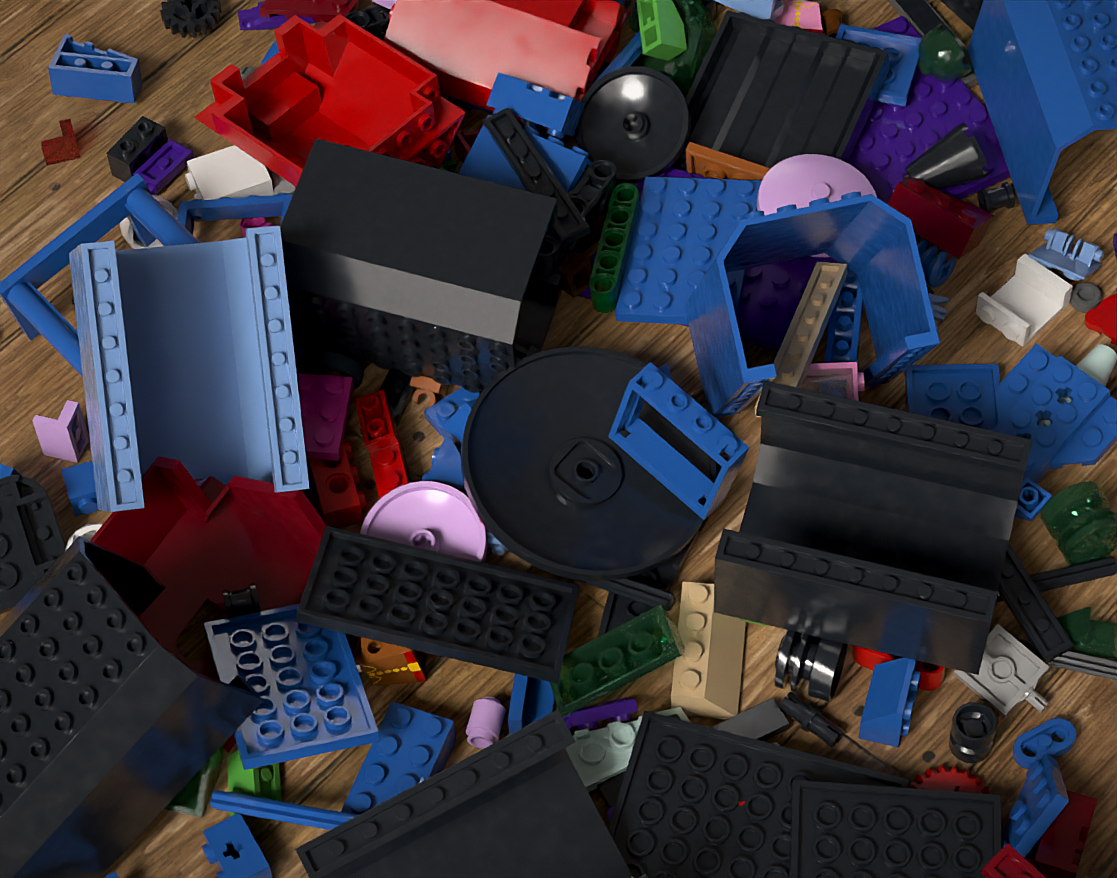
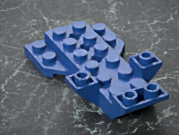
(1077, 429)

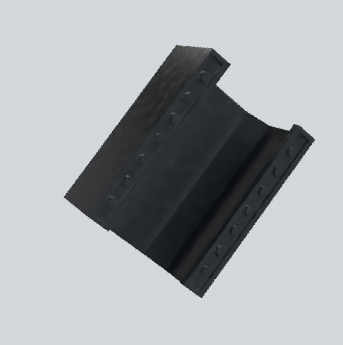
(415, 266)
(873, 527)
(97, 717)
(490, 816)

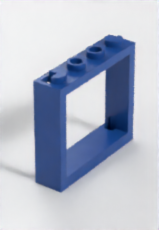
(232, 208)
(660, 457)

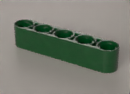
(614, 247)

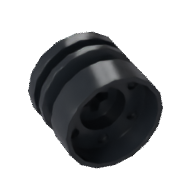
(812, 661)

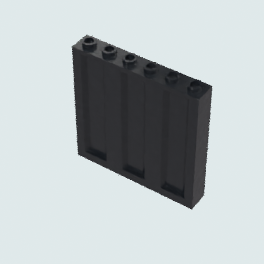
(782, 92)

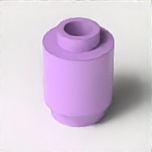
(485, 722)

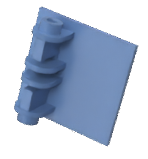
(1071, 263)

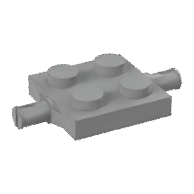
(1006, 674)

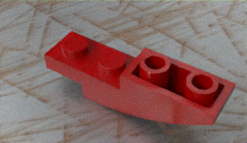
(382, 442)

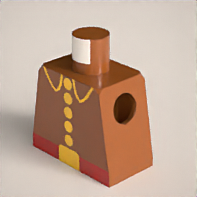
(390, 663)

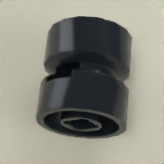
(972, 732)

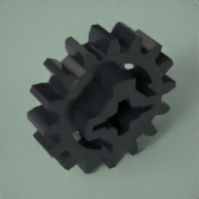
(190, 16)

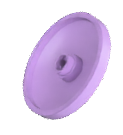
(808, 179)
(429, 518)

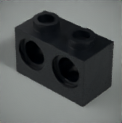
(136, 148)

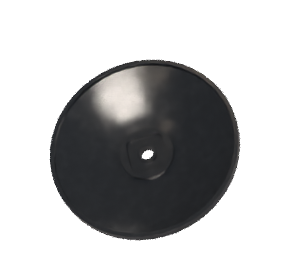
(523, 459)

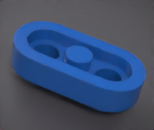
(1040, 742)

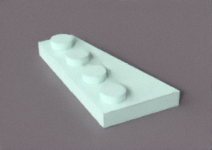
(607, 750)

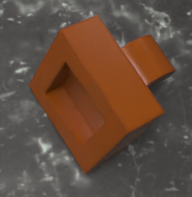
(427, 386)

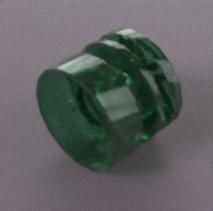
(1081, 523)

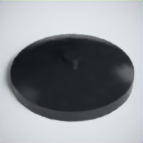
(635, 122)

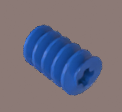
(935, 267)

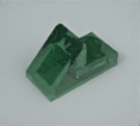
(1090, 635)

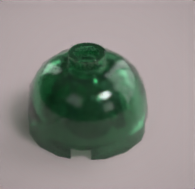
(941, 56)

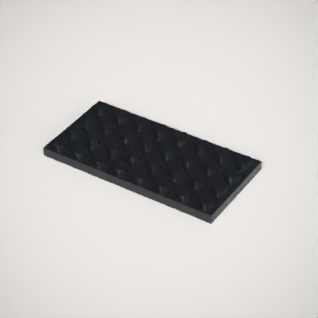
(439, 604)

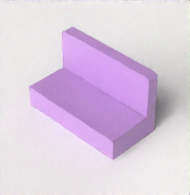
(63, 437)

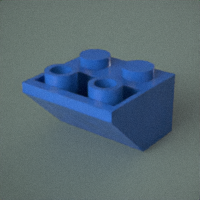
(890, 702)

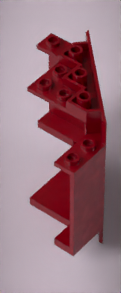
(215, 542)

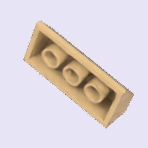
(711, 667)

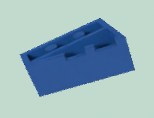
(93, 73)
(536, 105)

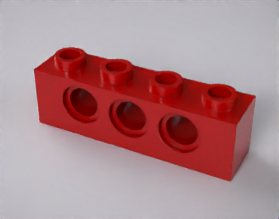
(344, 507)

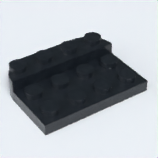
(27, 538)

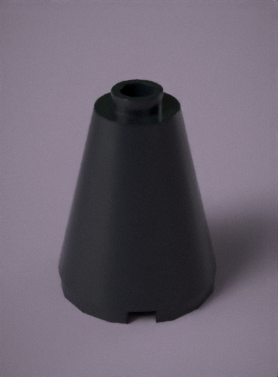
(949, 161)

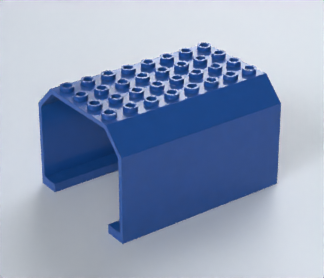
(1045, 83)
(853, 231)

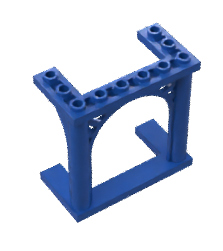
(19, 289)

